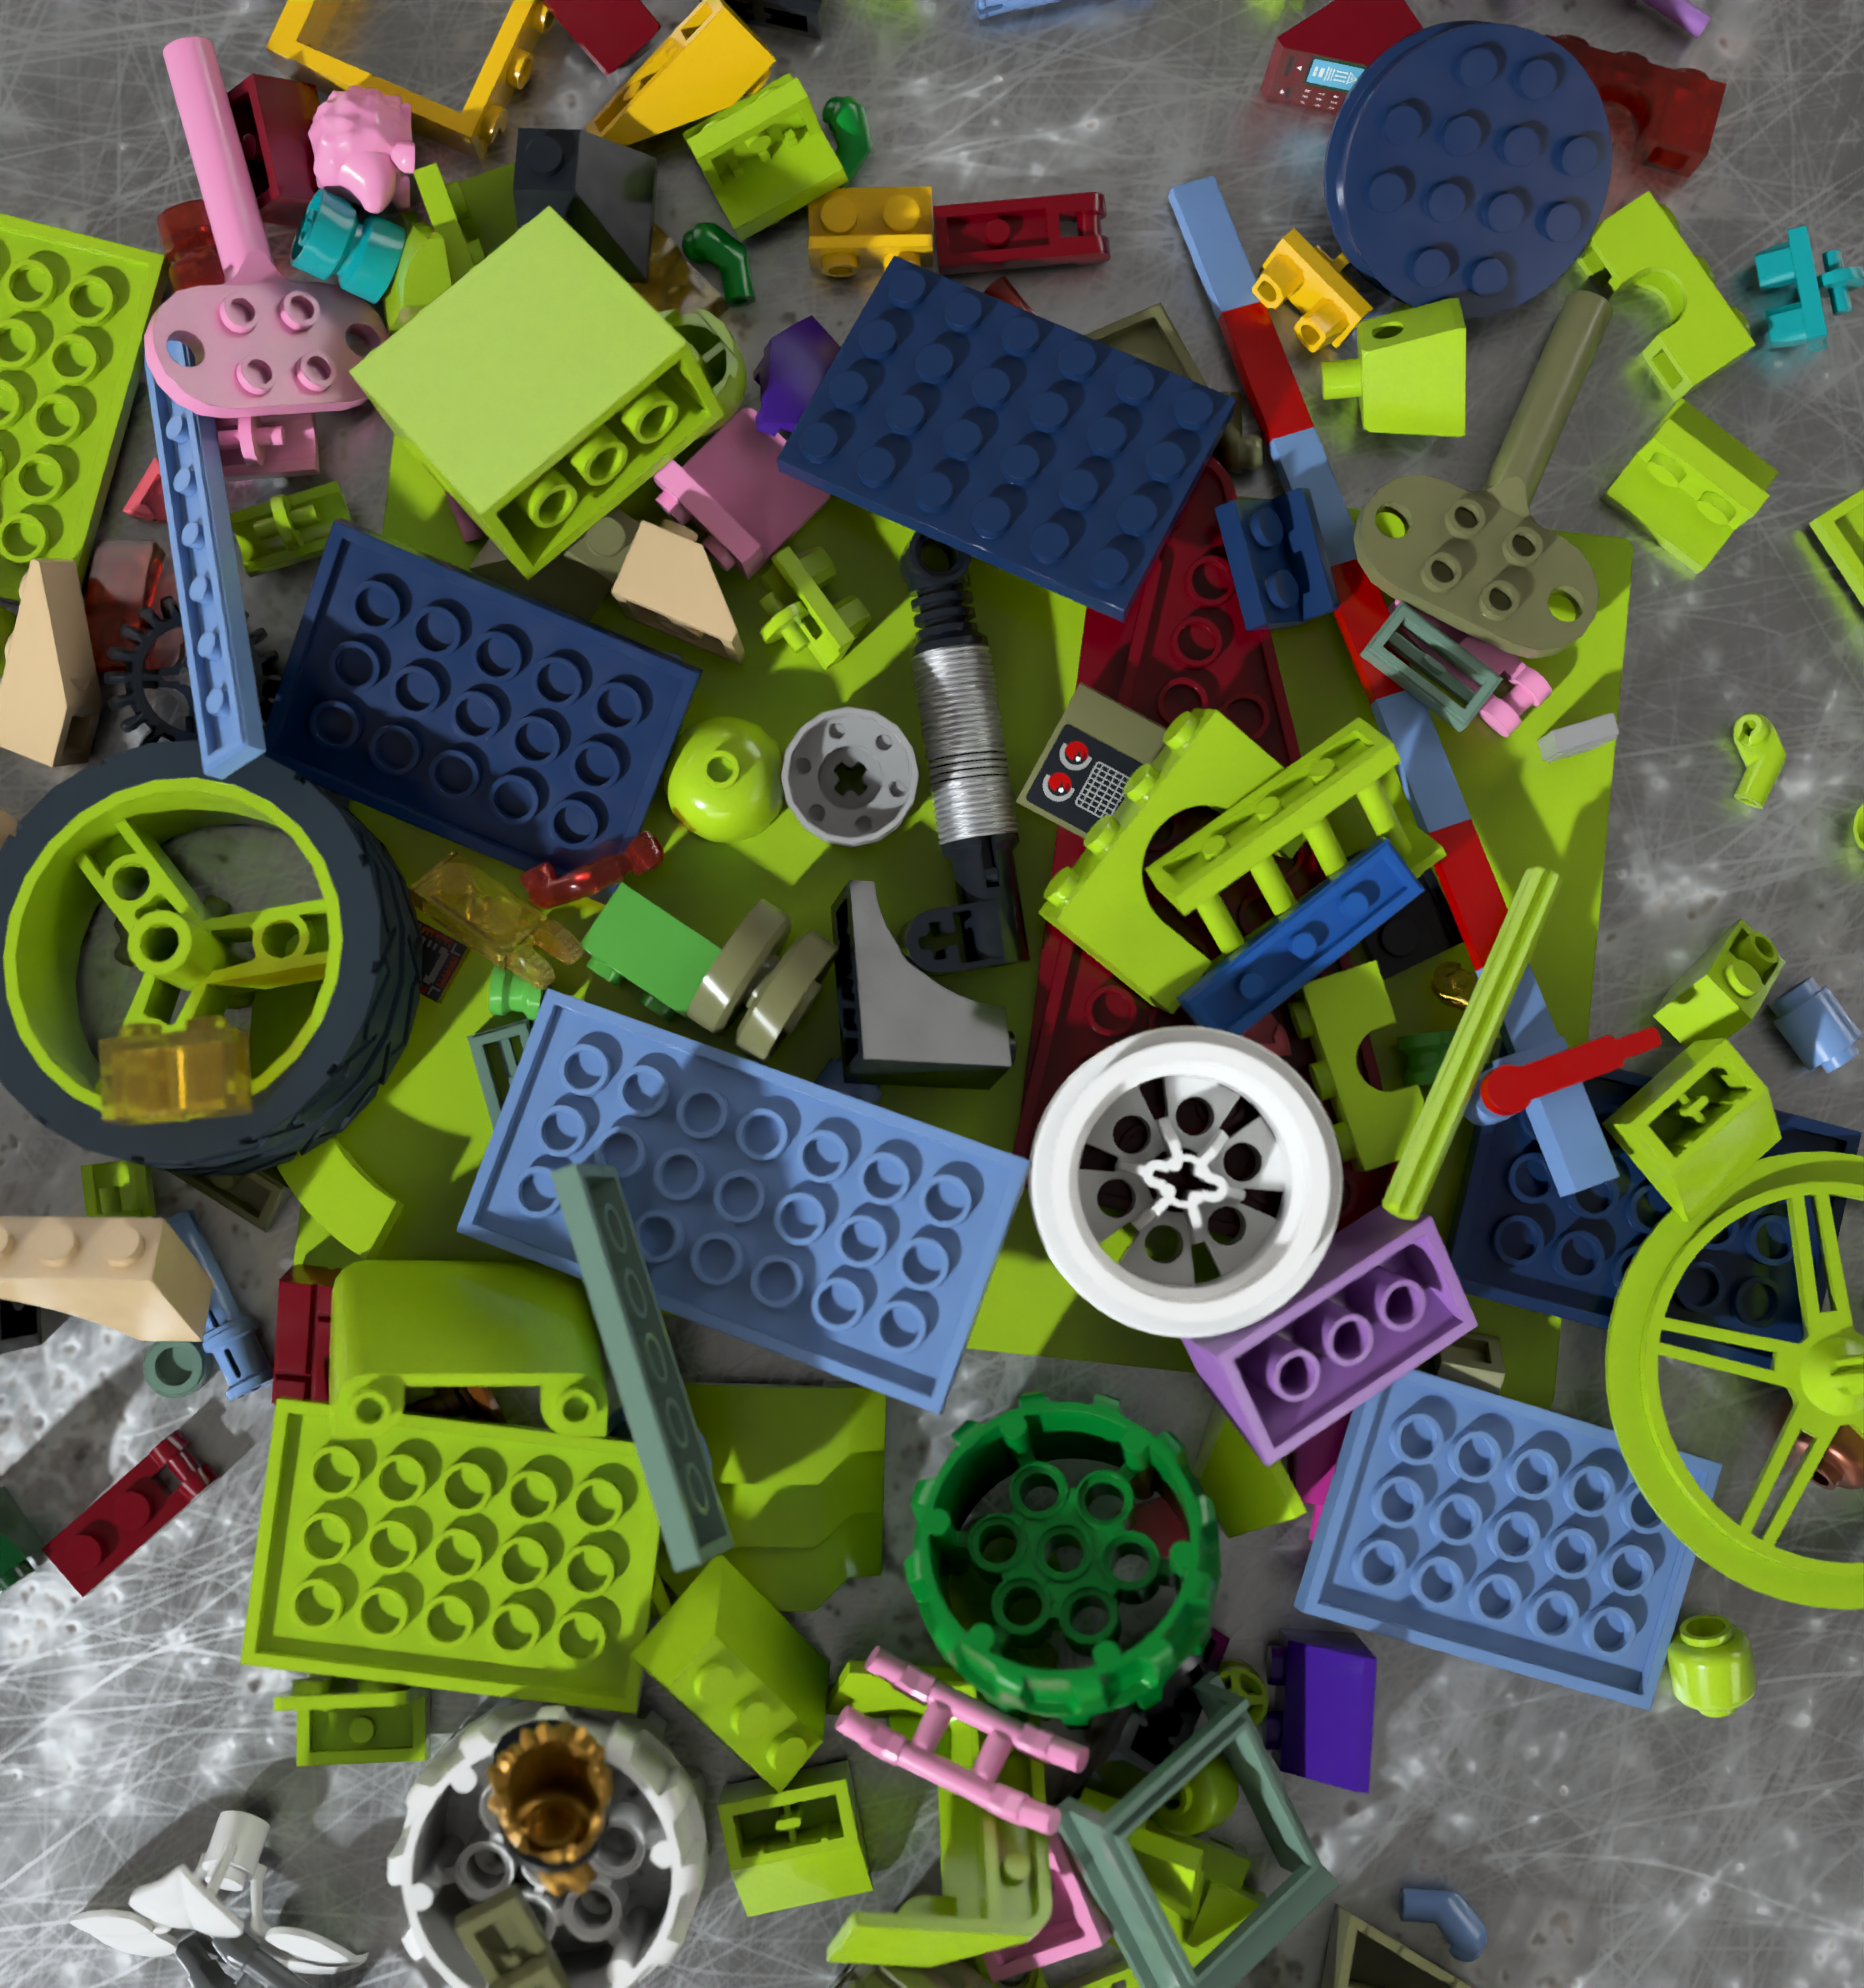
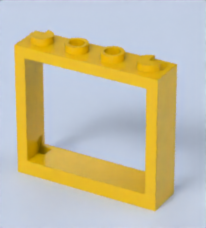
(507, 67)

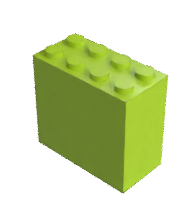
(539, 391)

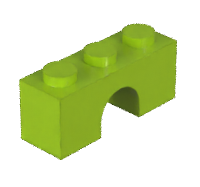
(1645, 250)
(1336, 1018)

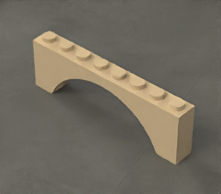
(107, 1271)

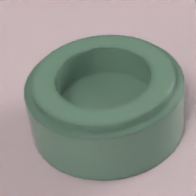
(177, 1367)

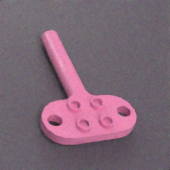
(258, 336)

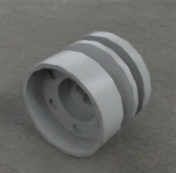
(850, 740)

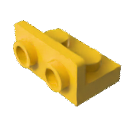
(868, 227)

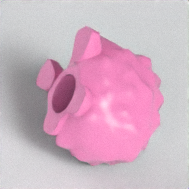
(364, 148)

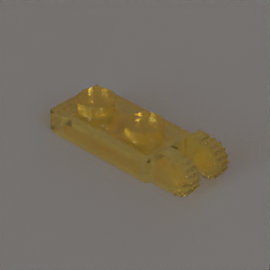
(493, 920)

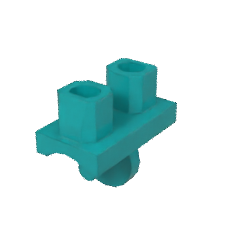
(1792, 264)

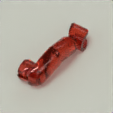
(607, 870)

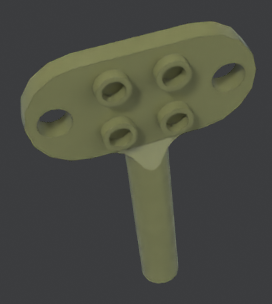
(1481, 553)

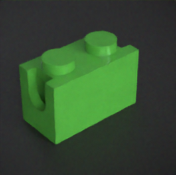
(649, 949)

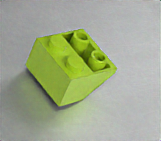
(1697, 1125)
(795, 1842)

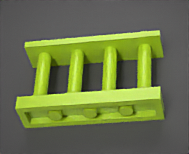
(1278, 813)

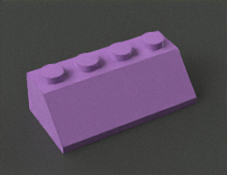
(1355, 1327)

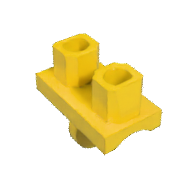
(1315, 288)

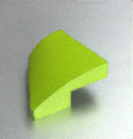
(419, 275)
(1166, 1863)

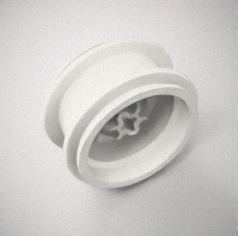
(1292, 1155)

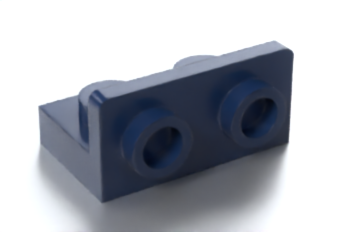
(1277, 560)

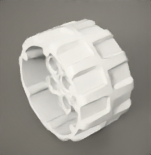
(440, 1867)

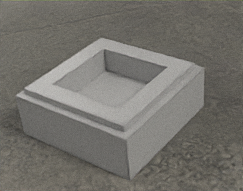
(1578, 738)

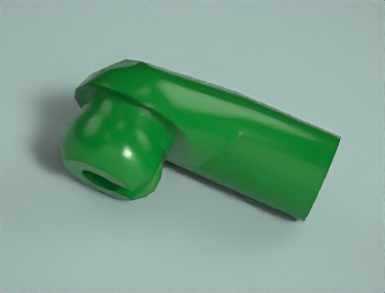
(851, 131)
(727, 254)

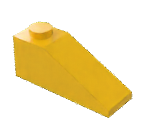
(691, 75)

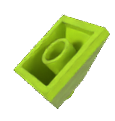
(1241, 1486)

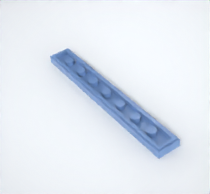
(206, 580)

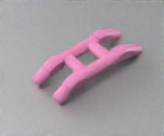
(1003, 1734)

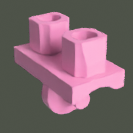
(268, 446)

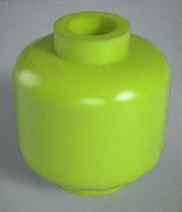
(1711, 1665)
(1201, 1802)

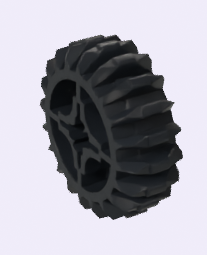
(138, 679)

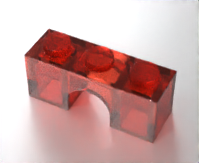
(1668, 107)

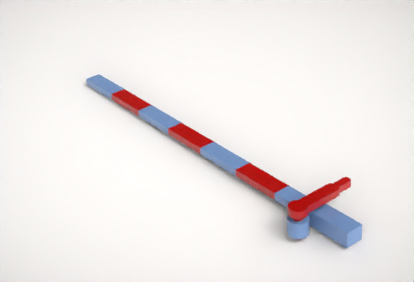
(1539, 1066)

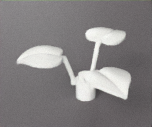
(185, 1903)

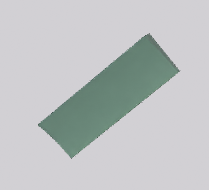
(643, 1363)

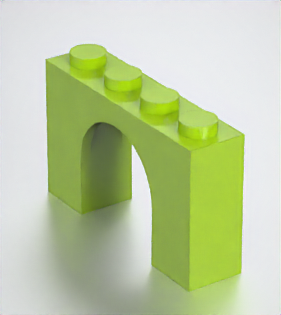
(1103, 895)

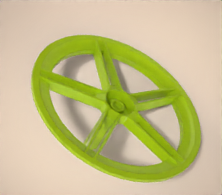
(1819, 1372)

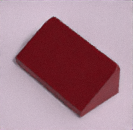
(606, 28)

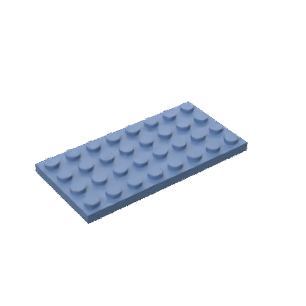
(755, 1197)

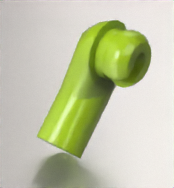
(1762, 757)

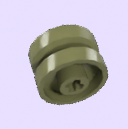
(770, 986)

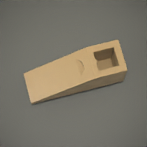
(50, 671)

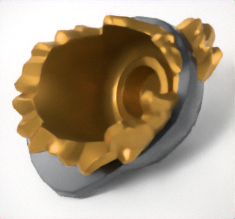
(551, 1800)

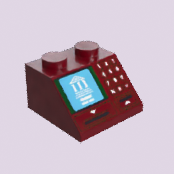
(1330, 49)

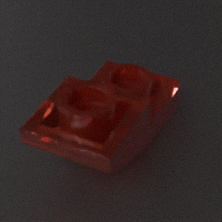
(119, 585)

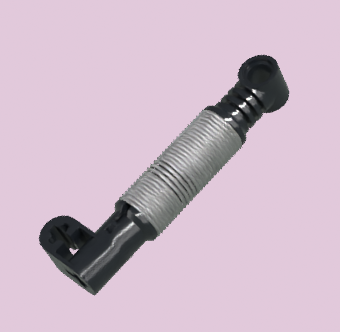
(966, 772)

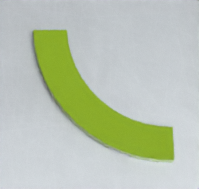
(327, 1177)

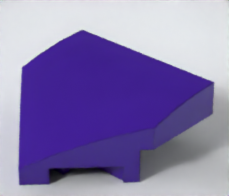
(791, 373)

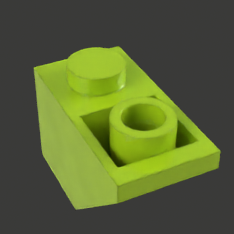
(1721, 987)

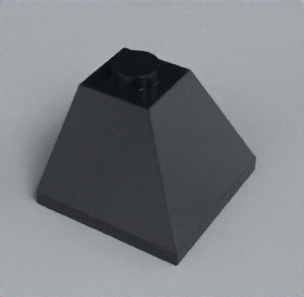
(595, 188)

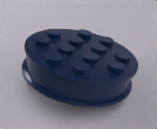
(1468, 166)

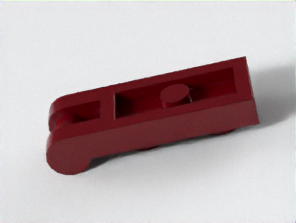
(1020, 233)
(129, 1515)

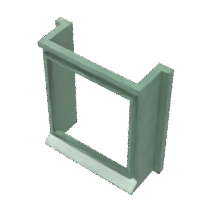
(1125, 1894)

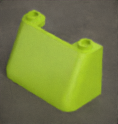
(462, 1328)

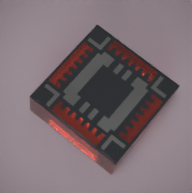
(440, 962)

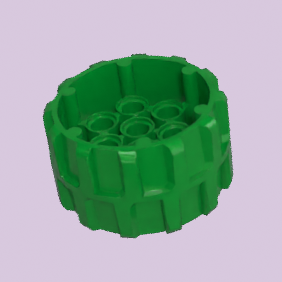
(1022, 1445)

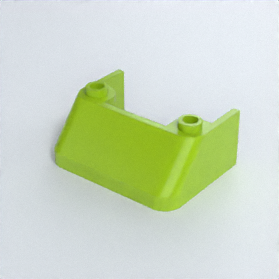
(990, 1868)

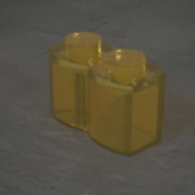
(175, 1074)

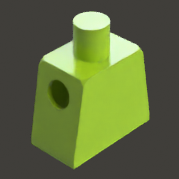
(1407, 371)

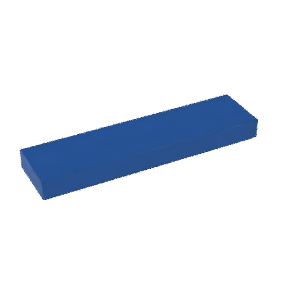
(1302, 941)

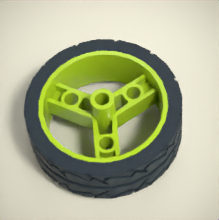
(102, 841)

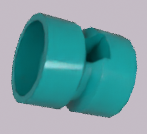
(355, 249)

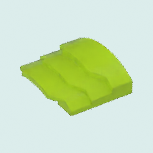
(795, 1484)

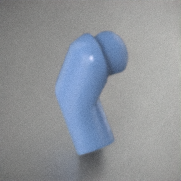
(1451, 1914)

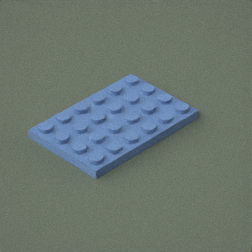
(1499, 1539)

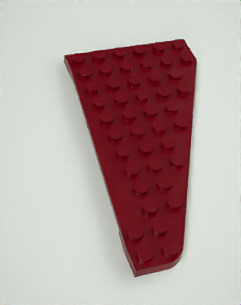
(1175, 654)

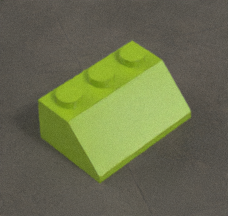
(741, 1672)

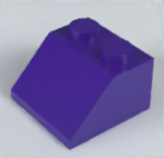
(1321, 1707)

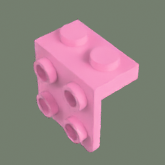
(738, 495)

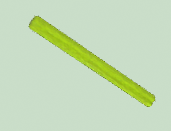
(1472, 1043)

